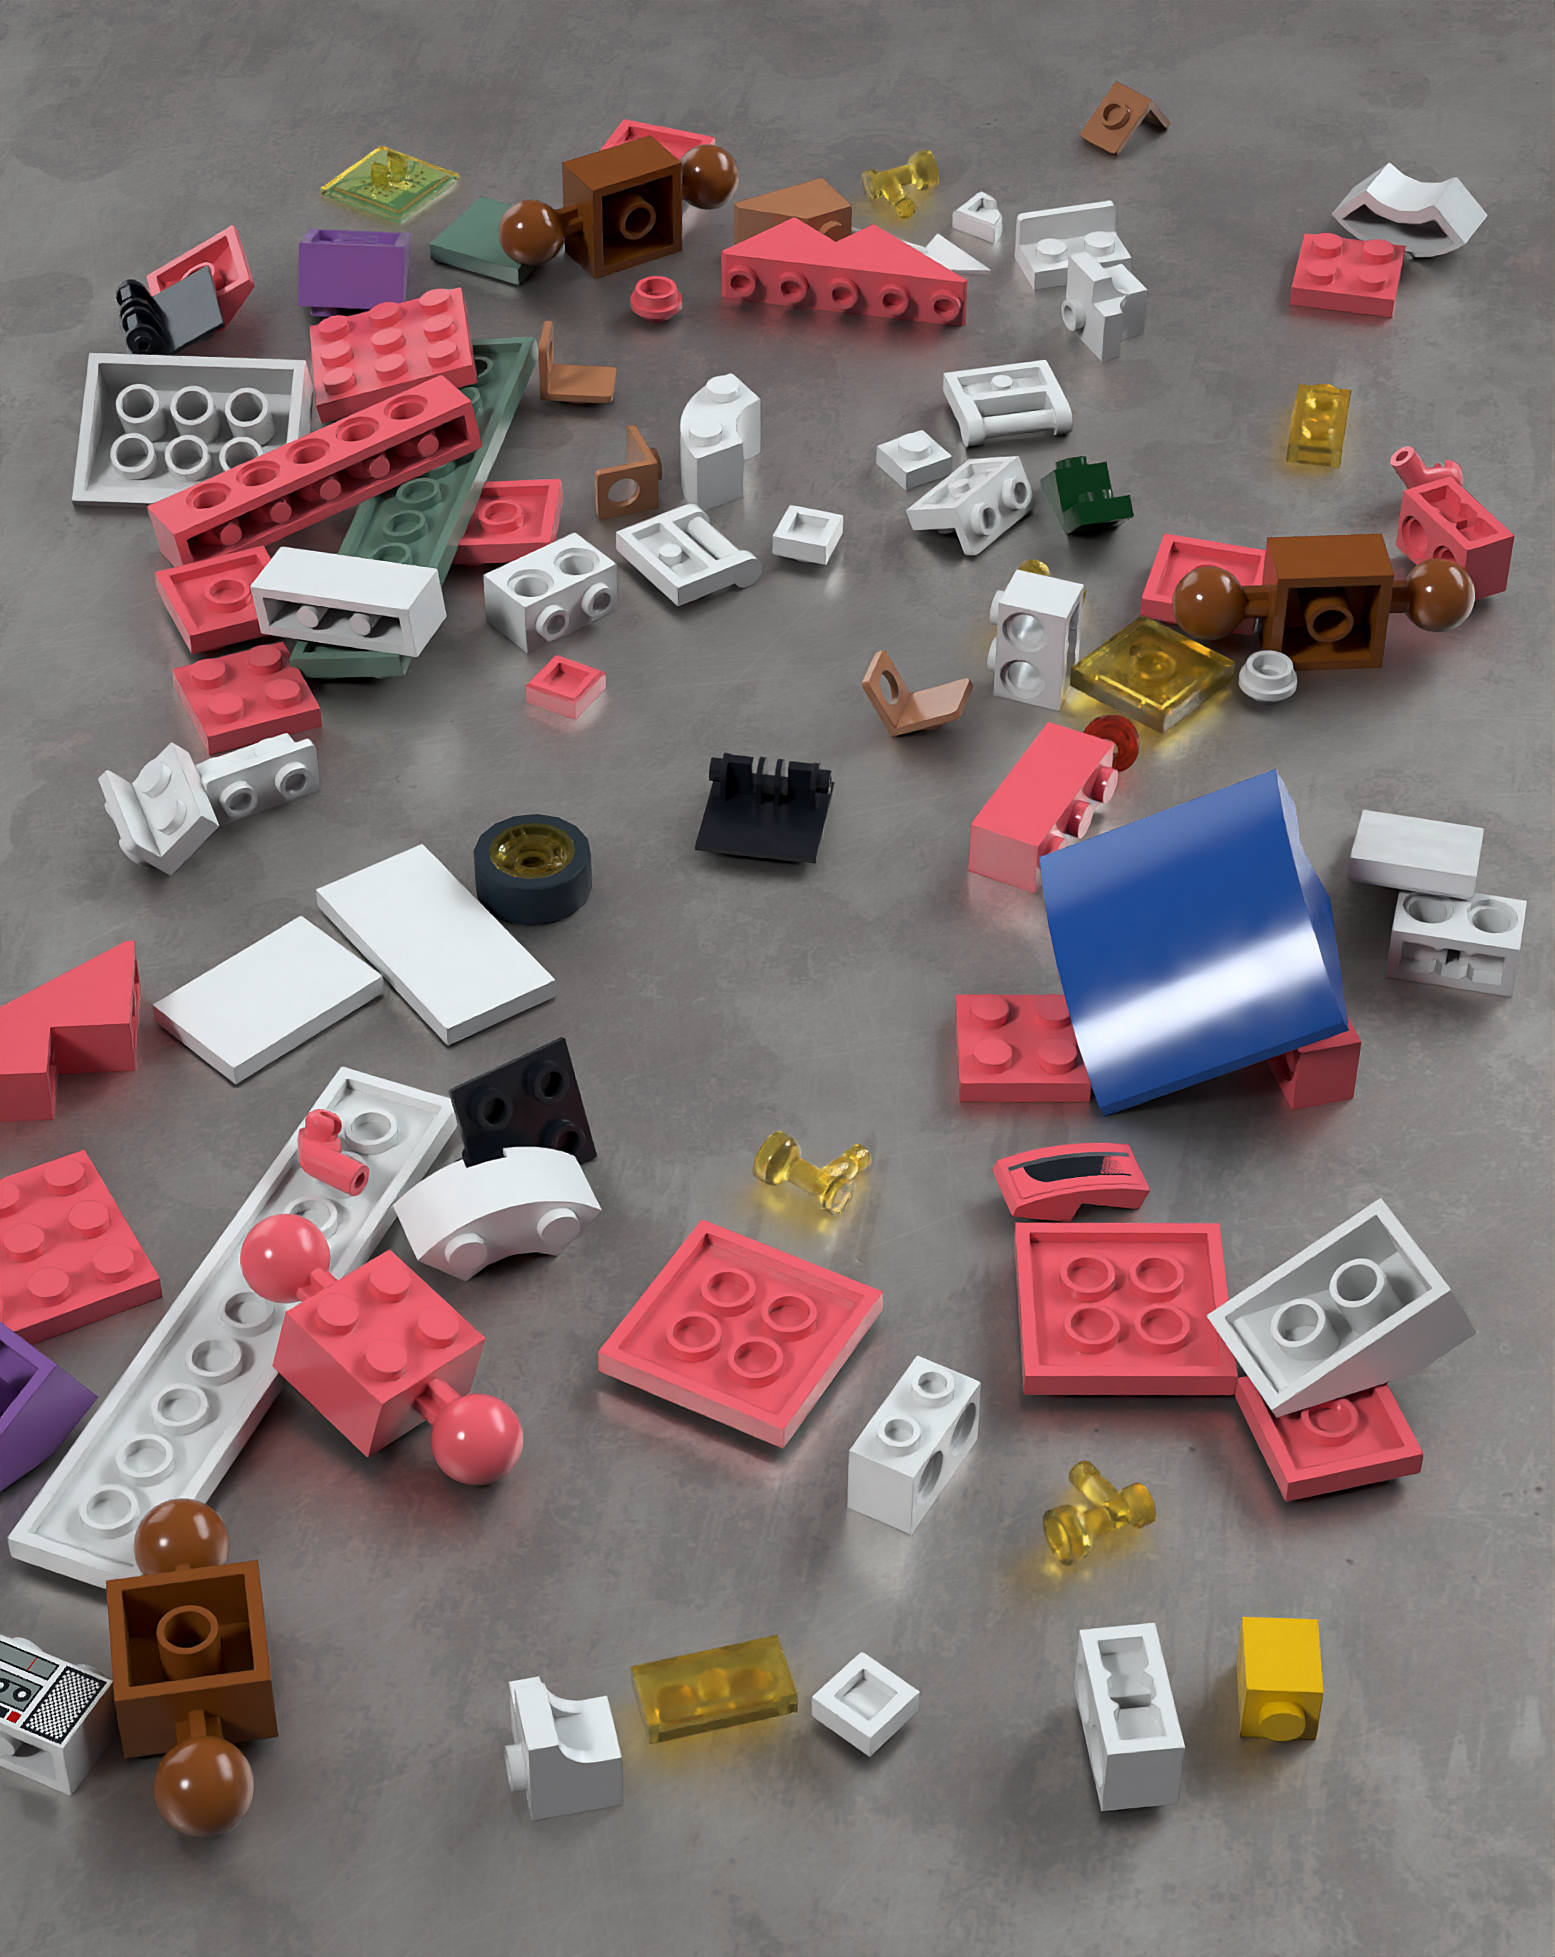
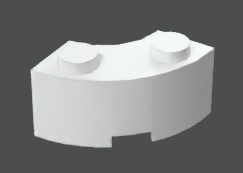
(1411, 213)
(716, 439)
(497, 1210)

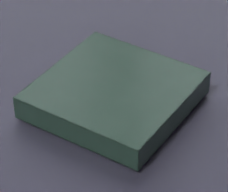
(475, 245)

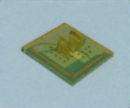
(390, 184)

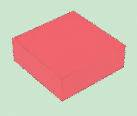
(565, 687)

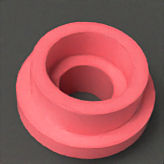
(656, 298)

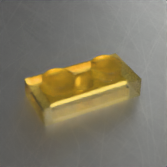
(1319, 425)
(714, 1689)

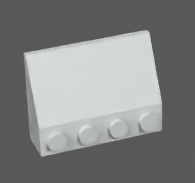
(179, 420)

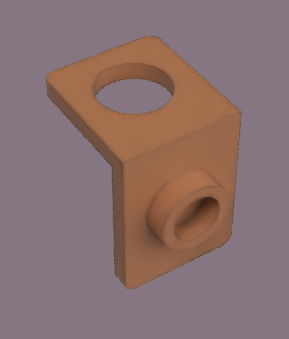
(1119, 118)
(572, 382)
(642, 466)
(916, 710)

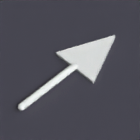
(949, 256)

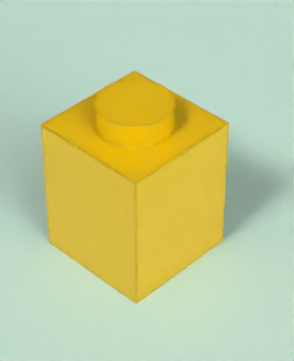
(1279, 1678)

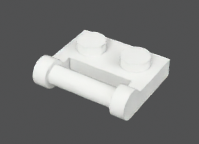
(1007, 390)
(676, 564)

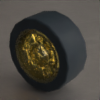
(533, 869)

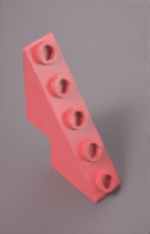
(855, 275)
(69, 1027)

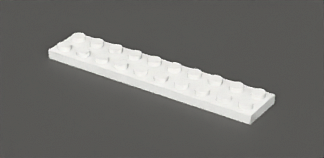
(210, 1360)

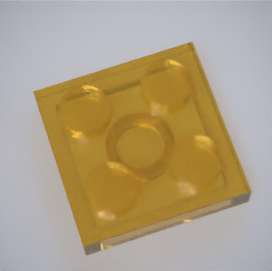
(1152, 674)

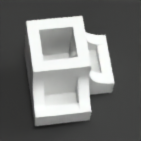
(1103, 305)
(562, 1752)

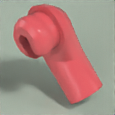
(1415, 473)
(322, 1156)

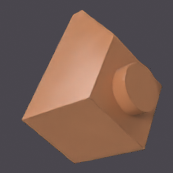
(810, 202)

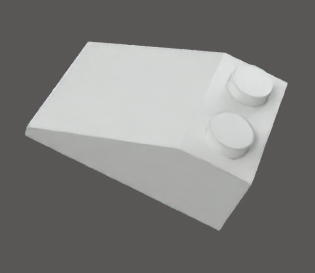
(1343, 1315)

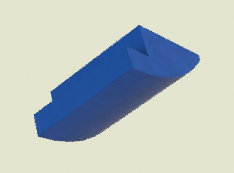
(1193, 943)

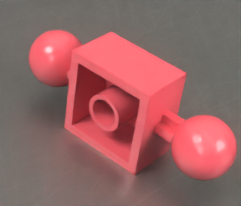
(379, 1352)

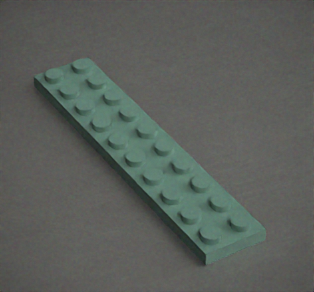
(429, 514)

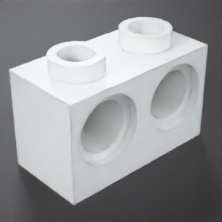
(550, 592)
(1035, 639)
(1457, 941)
(913, 1444)
(1129, 1717)

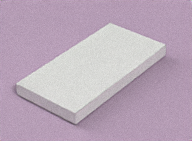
(436, 944)

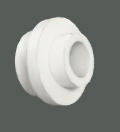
(1268, 677)

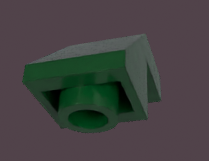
(1084, 496)

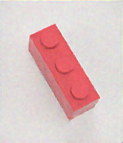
(1041, 805)

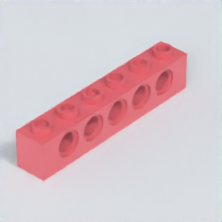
(317, 474)

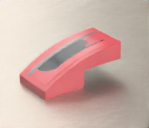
(1058, 1178)

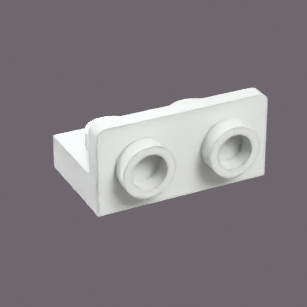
(1052, 235)
(976, 502)
(259, 777)
(162, 812)

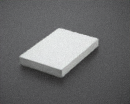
(1416, 854)
(268, 999)

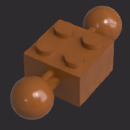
(620, 206)
(1325, 600)
(191, 1666)

